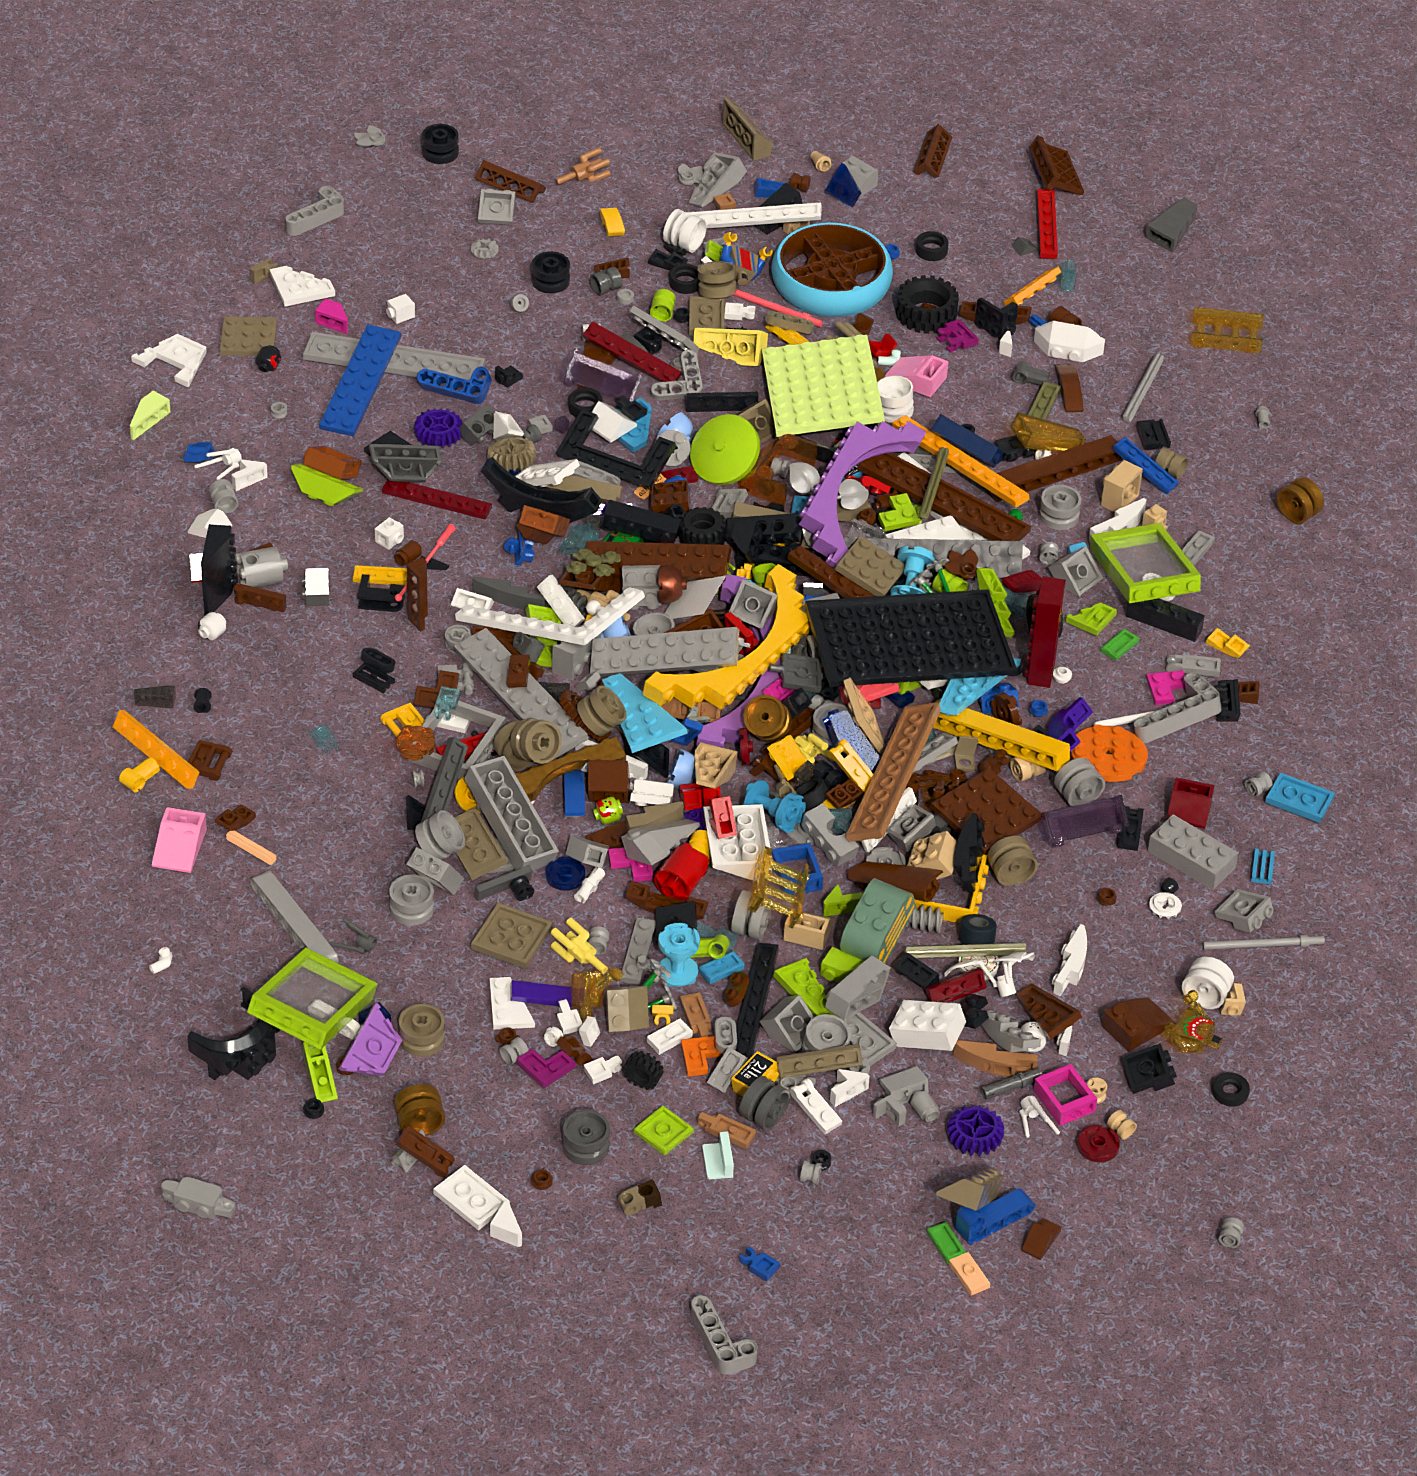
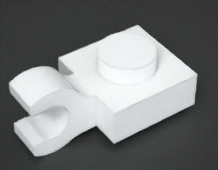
(568, 1019)
(600, 1069)

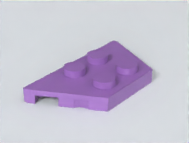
(372, 1046)

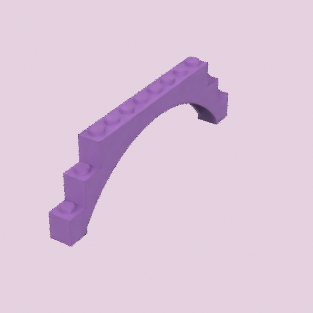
(860, 445)
(727, 727)

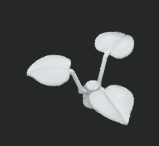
(1005, 982)

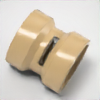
(1124, 1126)

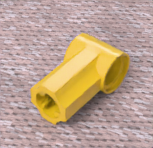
(136, 777)

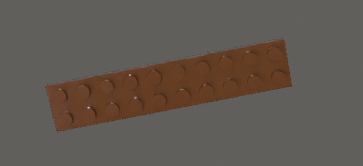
(948, 499)

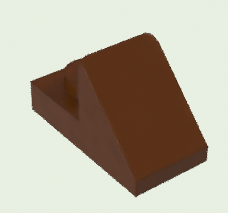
(1041, 1238)

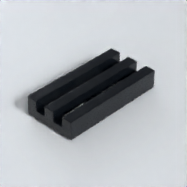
(371, 679)

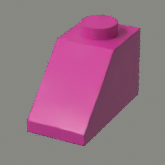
(332, 316)

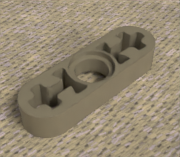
(789, 322)

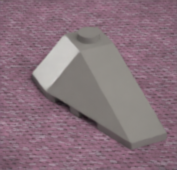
(653, 842)

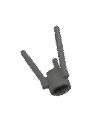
(365, 941)

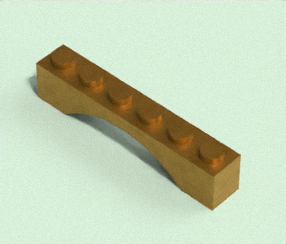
(539, 776)

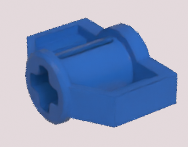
(197, 452)

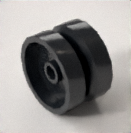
(440, 143)
(550, 272)

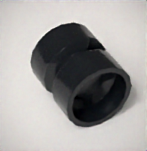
(829, 775)

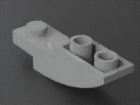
(1007, 1034)

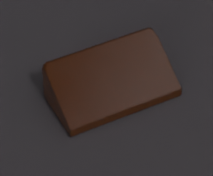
(535, 534)

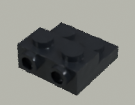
(1149, 1069)

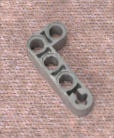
(326, 209)
(717, 1342)

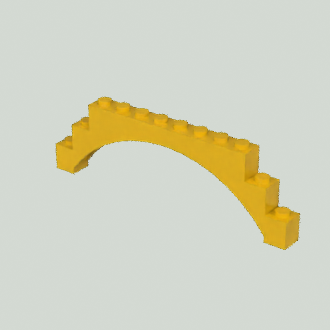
(726, 683)

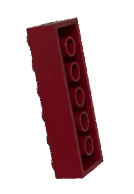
(1045, 631)

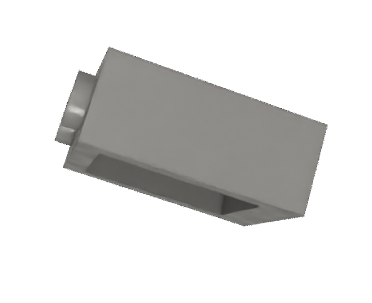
(436, 871)

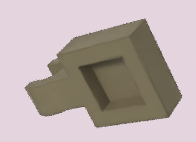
(261, 270)

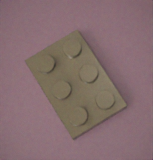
(706, 313)

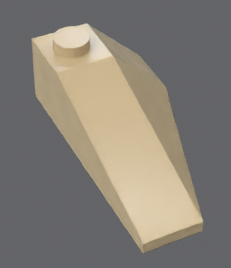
(714, 765)

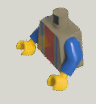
(747, 264)

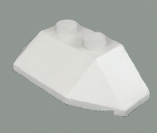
(1069, 341)

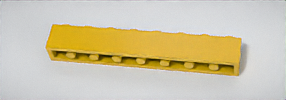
(1006, 736)

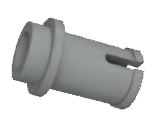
(1263, 416)

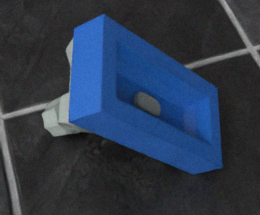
(693, 725)

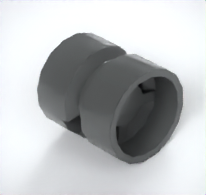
(604, 281)

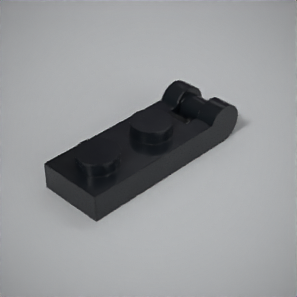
(1130, 835)

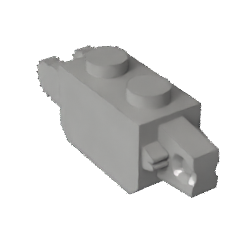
(197, 1198)

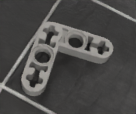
(685, 385)

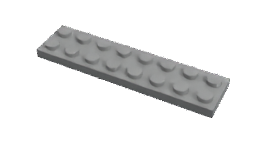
(665, 651)

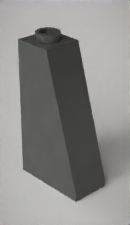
(1172, 225)

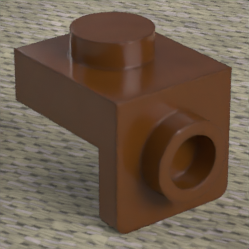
(863, 324)

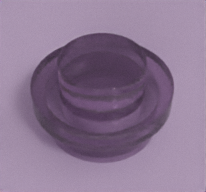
(561, 424)

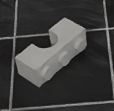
(836, 848)

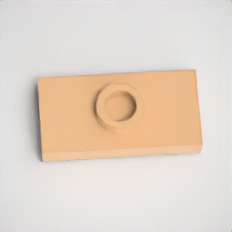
(969, 1273)

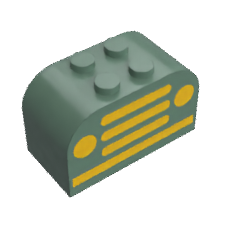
(877, 921)

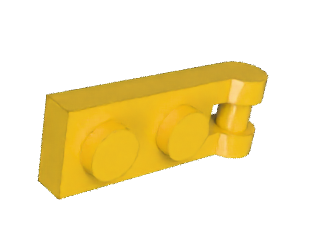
(851, 764)

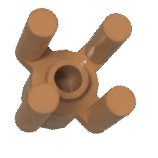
(586, 169)

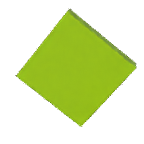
(663, 1130)

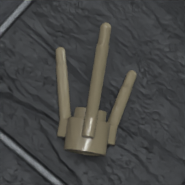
(783, 787)

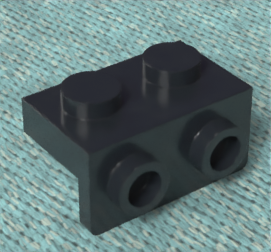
(1013, 448)

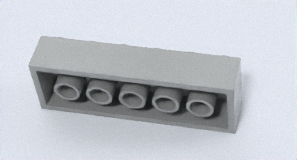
(511, 814)

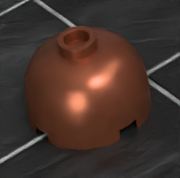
(670, 584)

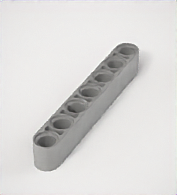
(291, 915)

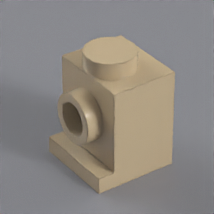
(1155, 515)

